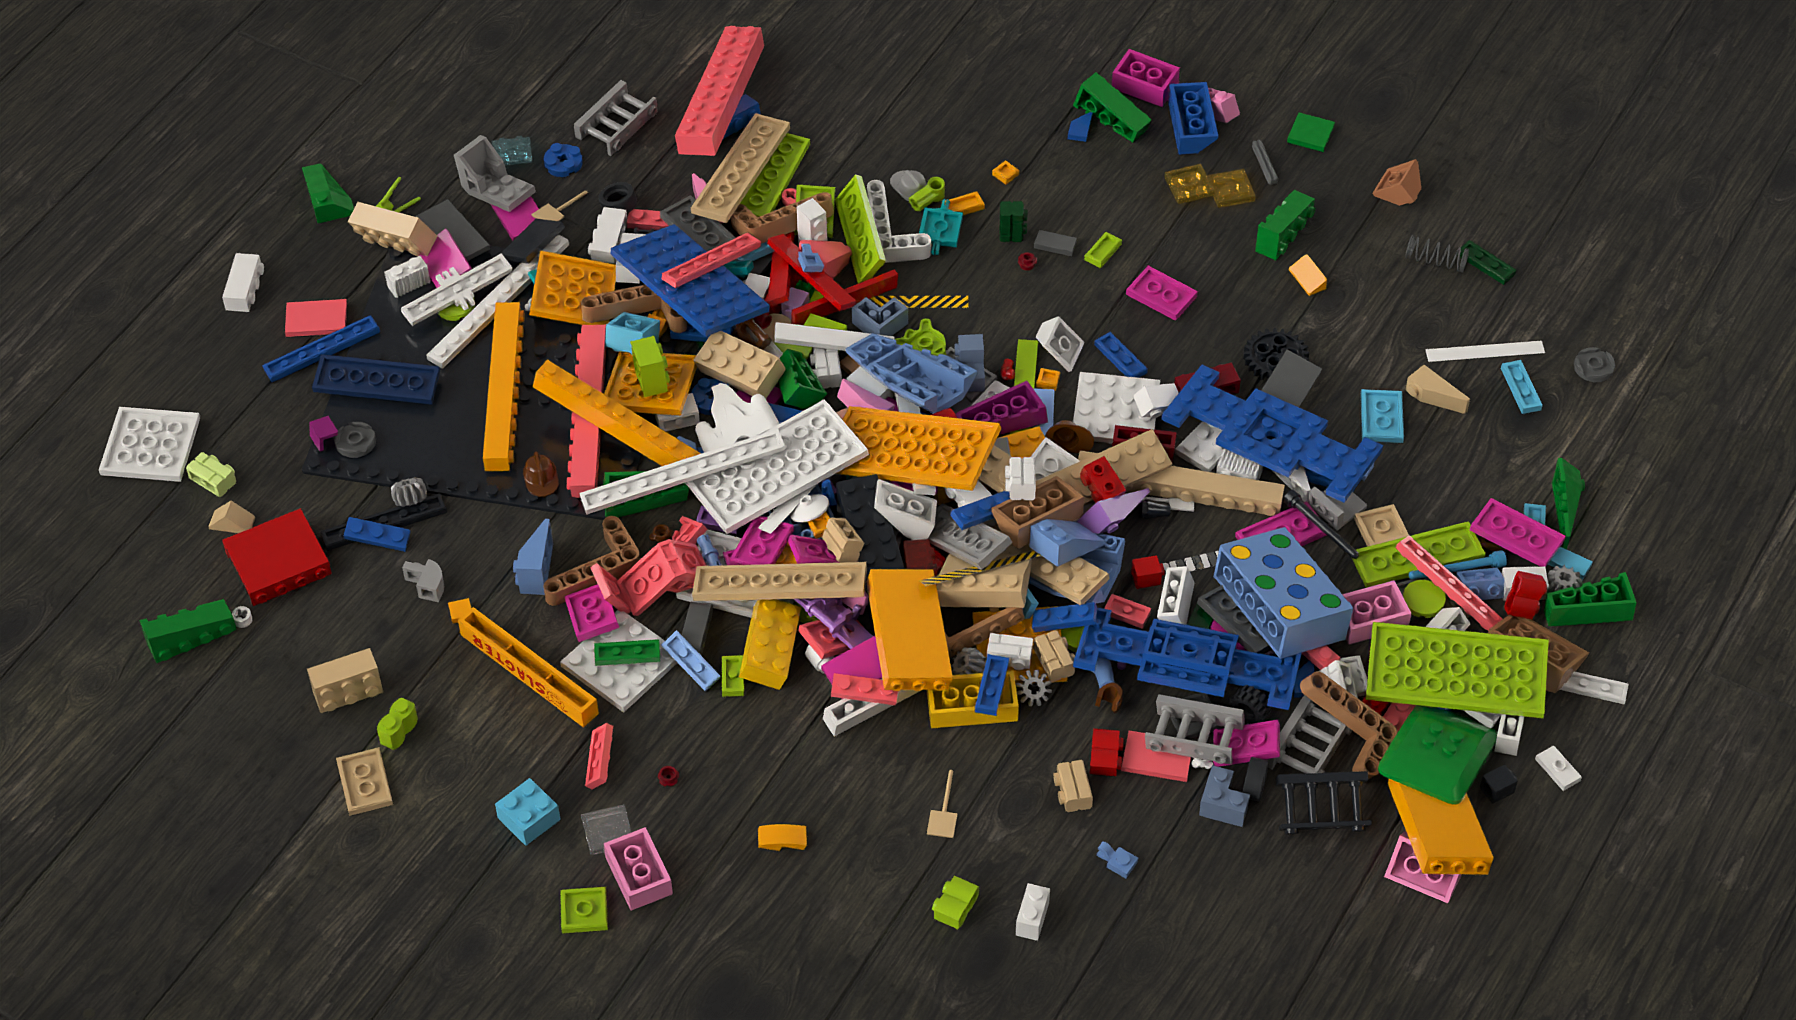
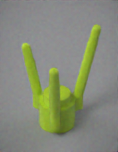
(386, 204)

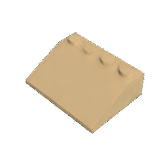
(990, 588)

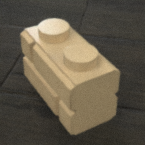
(842, 540)
(1054, 655)
(1074, 786)

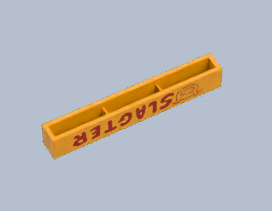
(528, 667)

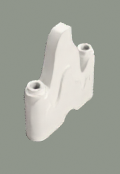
(734, 419)

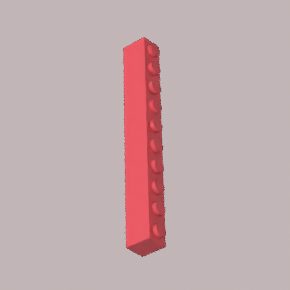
(585, 435)

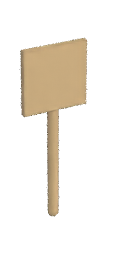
(550, 213)
(943, 822)

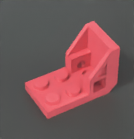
(664, 568)

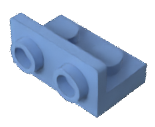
(1483, 582)

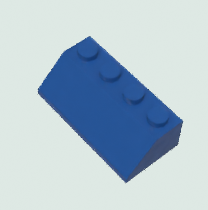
(1192, 116)

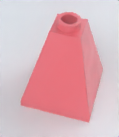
(832, 254)

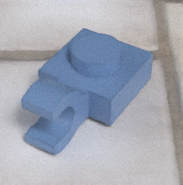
(808, 260)
(1119, 861)

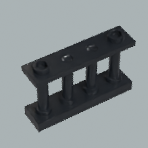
(1332, 780)

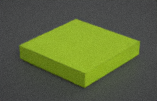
(584, 910)

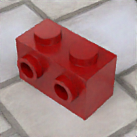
(1101, 480)

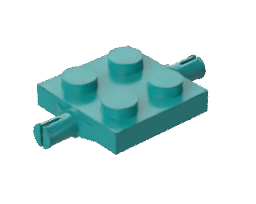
(942, 226)

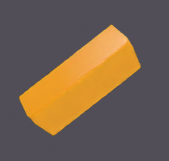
(1308, 275)

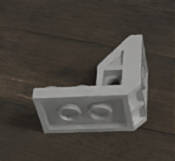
(485, 176)

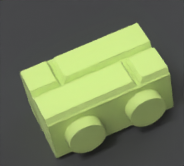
(211, 474)

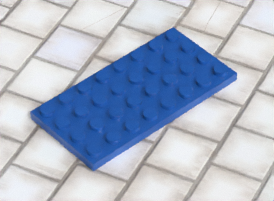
(707, 302)

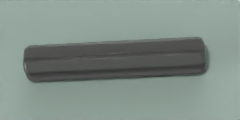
(1265, 162)

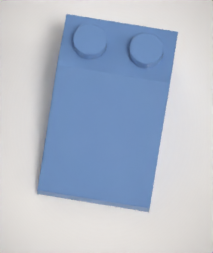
(1062, 540)
(534, 561)

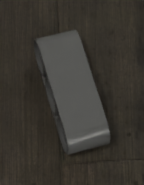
(697, 625)

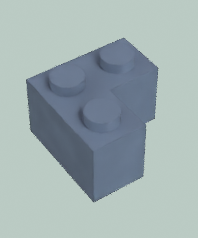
(880, 320)
(971, 353)
(1220, 801)

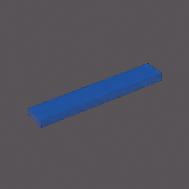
(326, 346)

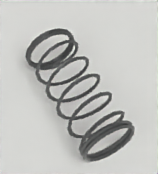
(1412, 243)

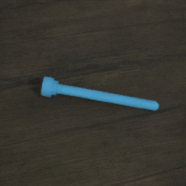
(1496, 559)

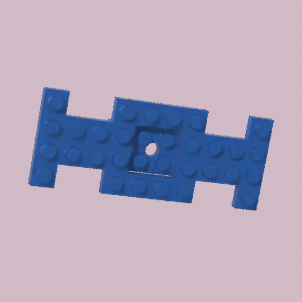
(1247, 429)
(1167, 644)

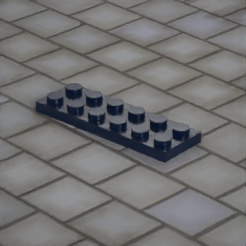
(376, 379)

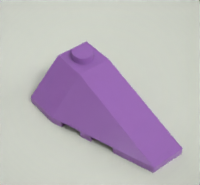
(1110, 512)

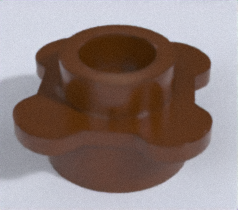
(661, 529)

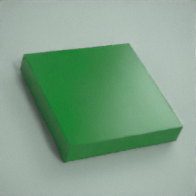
(1311, 132)

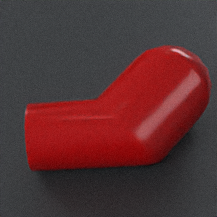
(1006, 370)

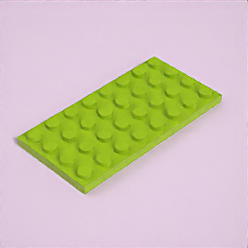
(1457, 670)

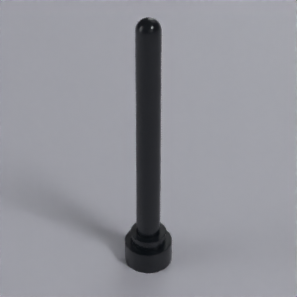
(1293, 500)

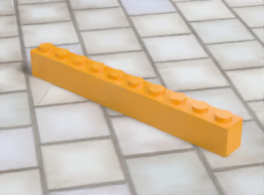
(502, 387)
(610, 415)

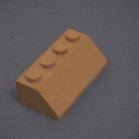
(1052, 501)

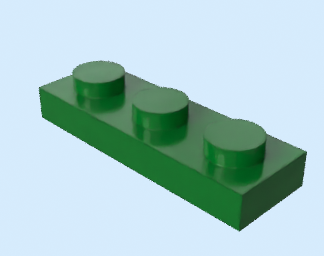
(627, 652)

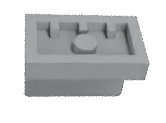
(1333, 510)

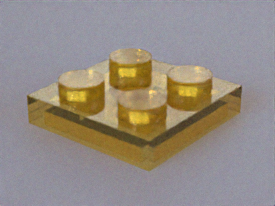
(1189, 183)
(1231, 188)

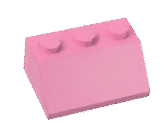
(1407, 871)

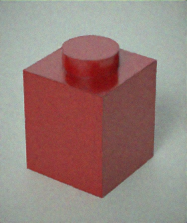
(1147, 572)

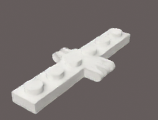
(456, 289)

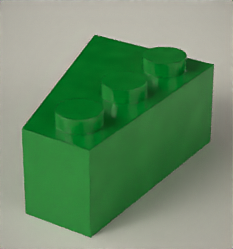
(799, 382)

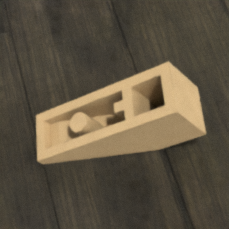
(1434, 390)

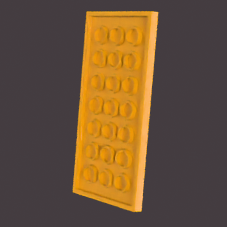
(921, 447)

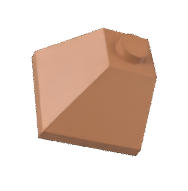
(1400, 184)

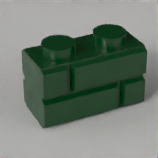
(1012, 221)

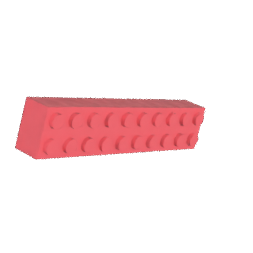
(719, 91)

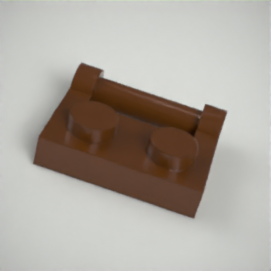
(741, 333)

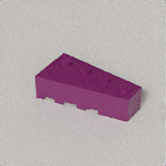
(1012, 408)

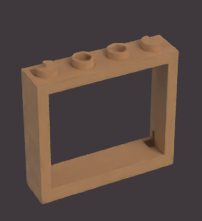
(981, 631)

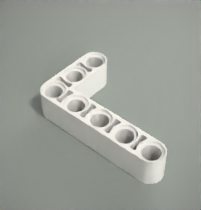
(895, 247)

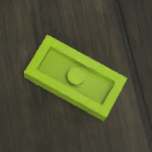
(731, 682)

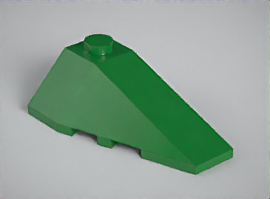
(326, 194)
(1566, 491)

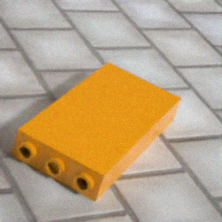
(908, 630)
(1441, 833)

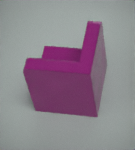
(321, 430)

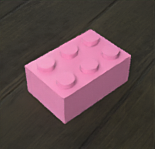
(1375, 604)
(638, 868)

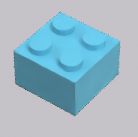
(628, 328)
(527, 811)

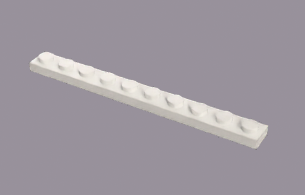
(485, 311)
(682, 471)

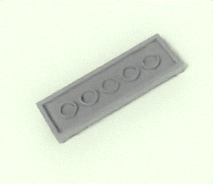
(974, 545)

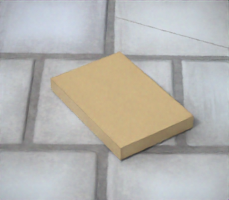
(364, 781)

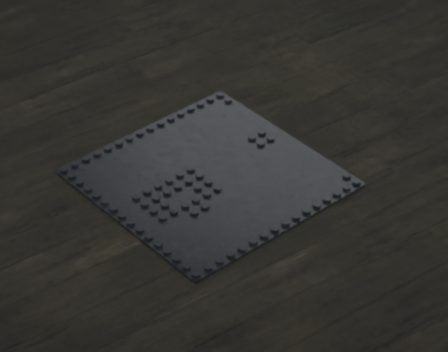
(446, 438)

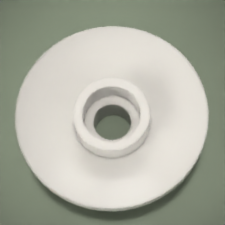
(810, 508)

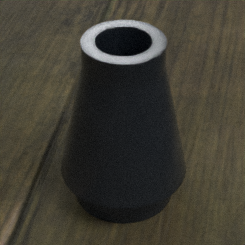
(1152, 509)

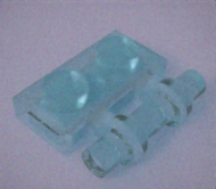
(513, 150)

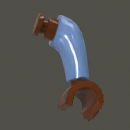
(1108, 688)

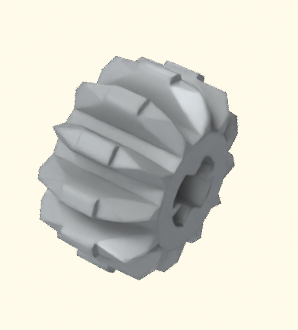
(408, 492)
(1563, 578)
(968, 662)
(1027, 692)

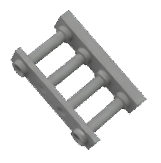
(608, 104)
(1200, 712)
(1297, 723)

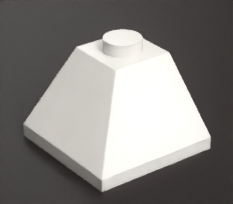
(1060, 342)

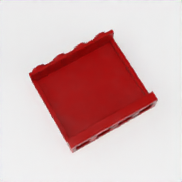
(277, 556)

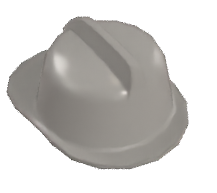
(907, 183)

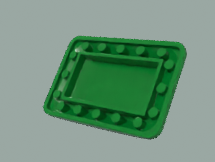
(1438, 753)

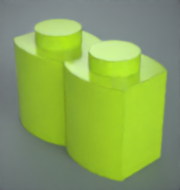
(397, 723)
(955, 902)

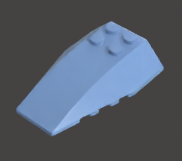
(914, 374)

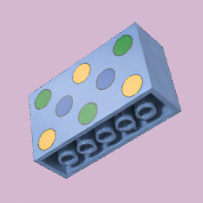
(1283, 592)

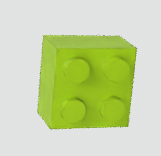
(650, 366)

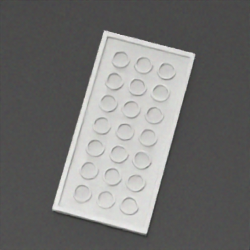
(815, 449)

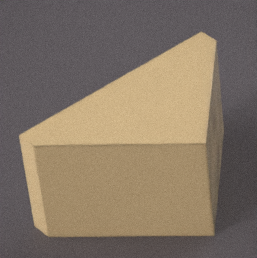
(231, 518)

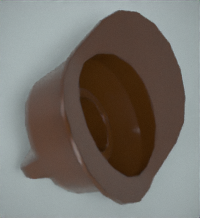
(1070, 436)
(540, 475)

